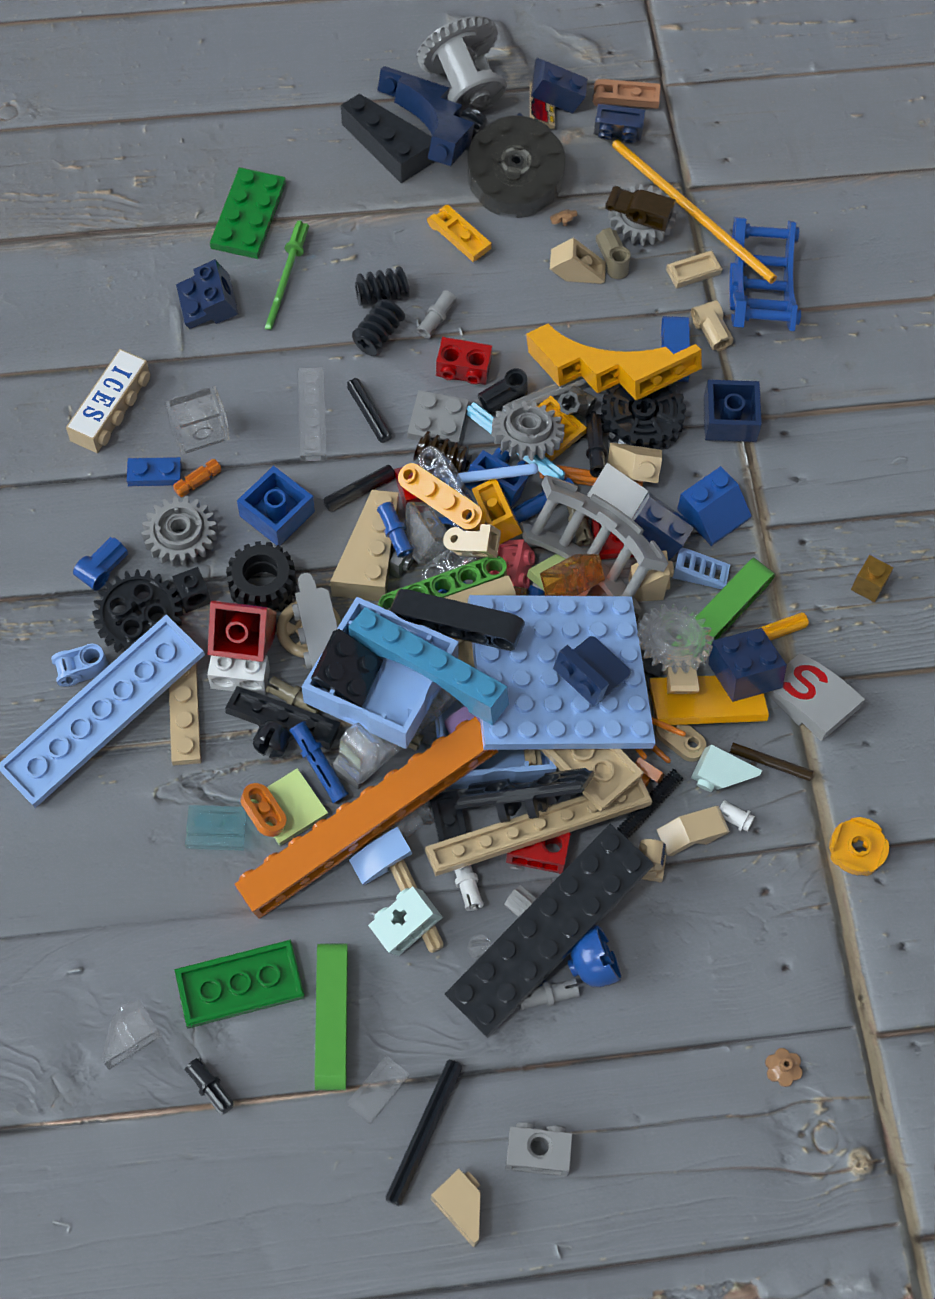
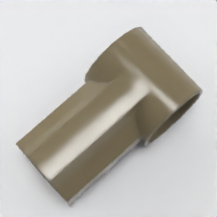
(614, 253)

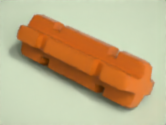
(197, 478)

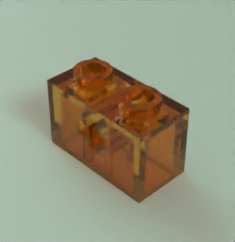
(573, 575)

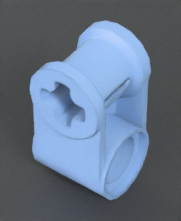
(78, 664)

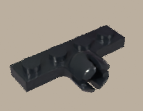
(276, 720)

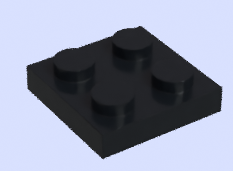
(347, 668)

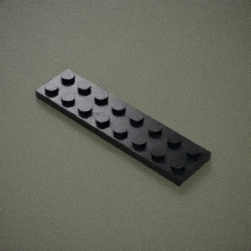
(548, 930)

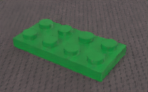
(248, 213)

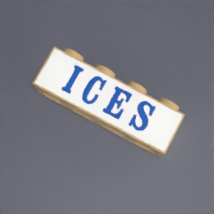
(108, 401)

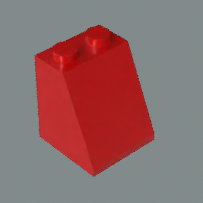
(240, 631)

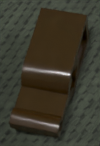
(642, 207)

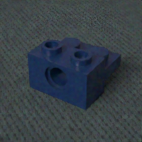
(207, 295)

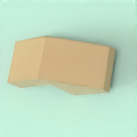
(681, 682)
(693, 828)

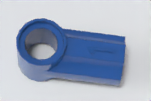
(96, 569)

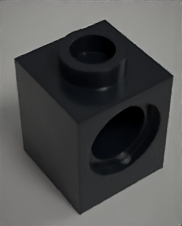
(191, 589)

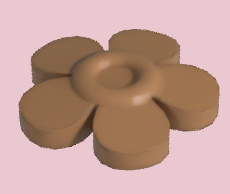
(563, 216)

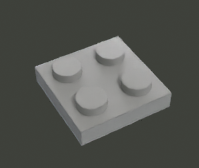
(439, 415)

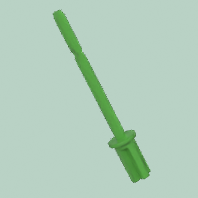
(294, 248)

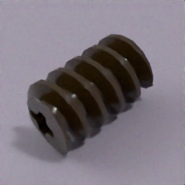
(460, 459)

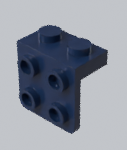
(619, 123)
(591, 669)

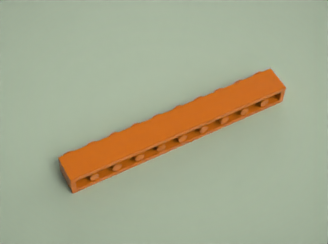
(364, 818)

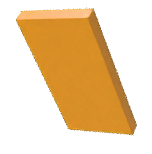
(706, 706)

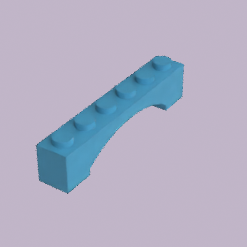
(473, 688)

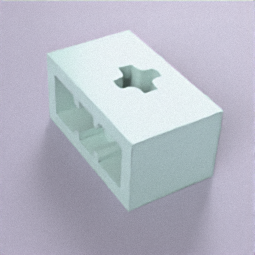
(419, 918)

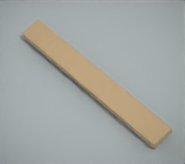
(523, 831)

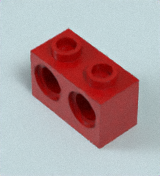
(464, 357)
(538, 857)

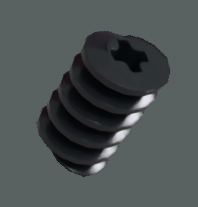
(381, 285)
(377, 326)

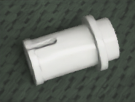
(737, 816)

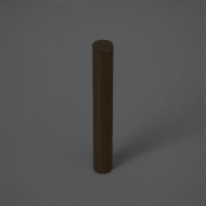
(771, 761)

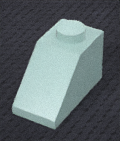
(720, 769)

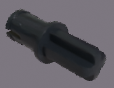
(209, 1086)

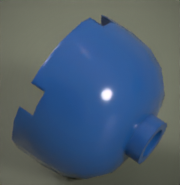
(594, 960)

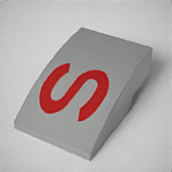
(815, 696)

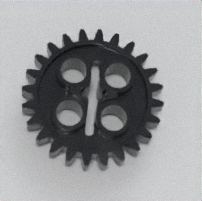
(125, 593)

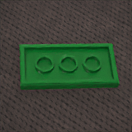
(239, 984)

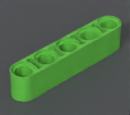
(453, 579)
(736, 597)
(331, 1017)

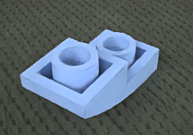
(379, 855)

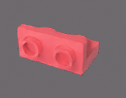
(519, 560)

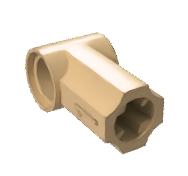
(710, 319)

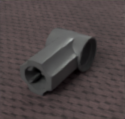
(577, 402)

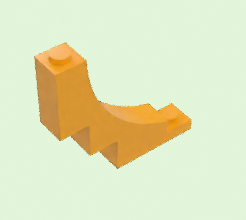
(635, 370)

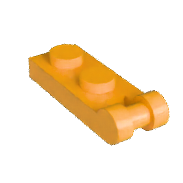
(459, 233)

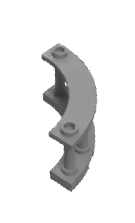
(612, 520)

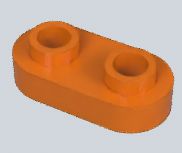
(265, 811)

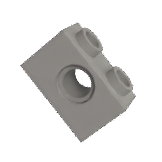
(522, 1159)

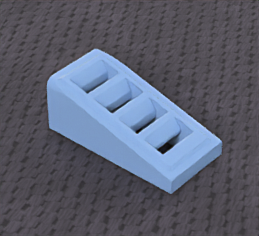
(694, 558)

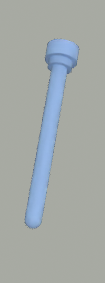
(498, 473)

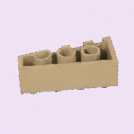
(365, 561)

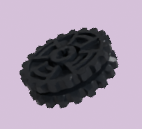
(645, 421)

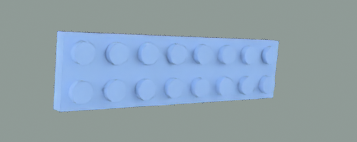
(100, 711)

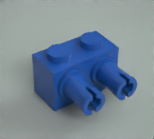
(511, 487)

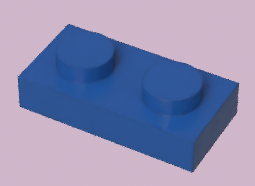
(153, 471)

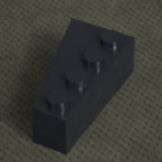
(387, 137)

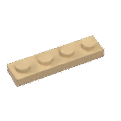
(185, 719)

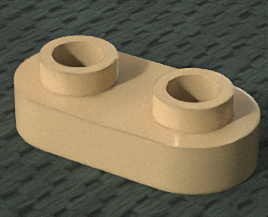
(680, 744)

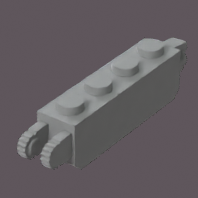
(316, 616)

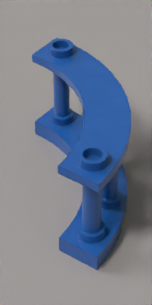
(764, 309)

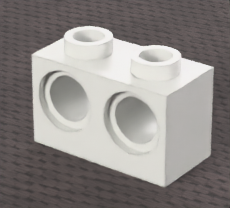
(230, 672)

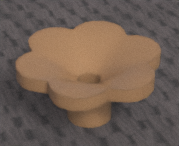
(778, 1072)

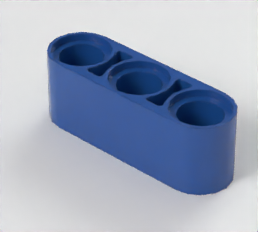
(675, 335)

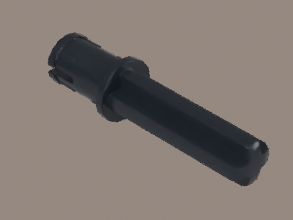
(596, 451)

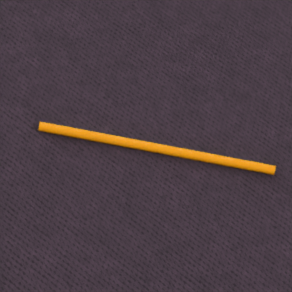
(695, 212)

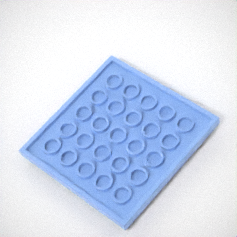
(543, 705)

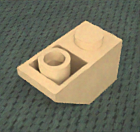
(654, 583)

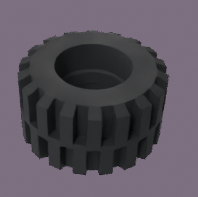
(256, 560)

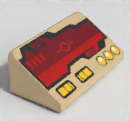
(542, 111)

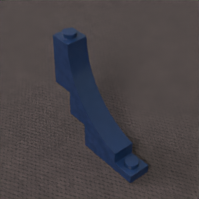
(430, 104)

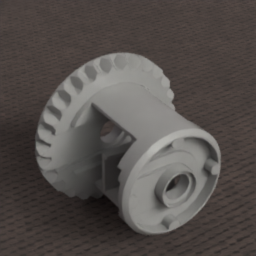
(460, 53)

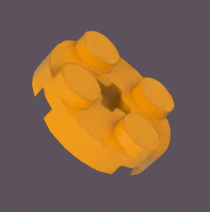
(847, 857)

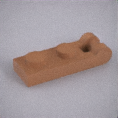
(626, 93)

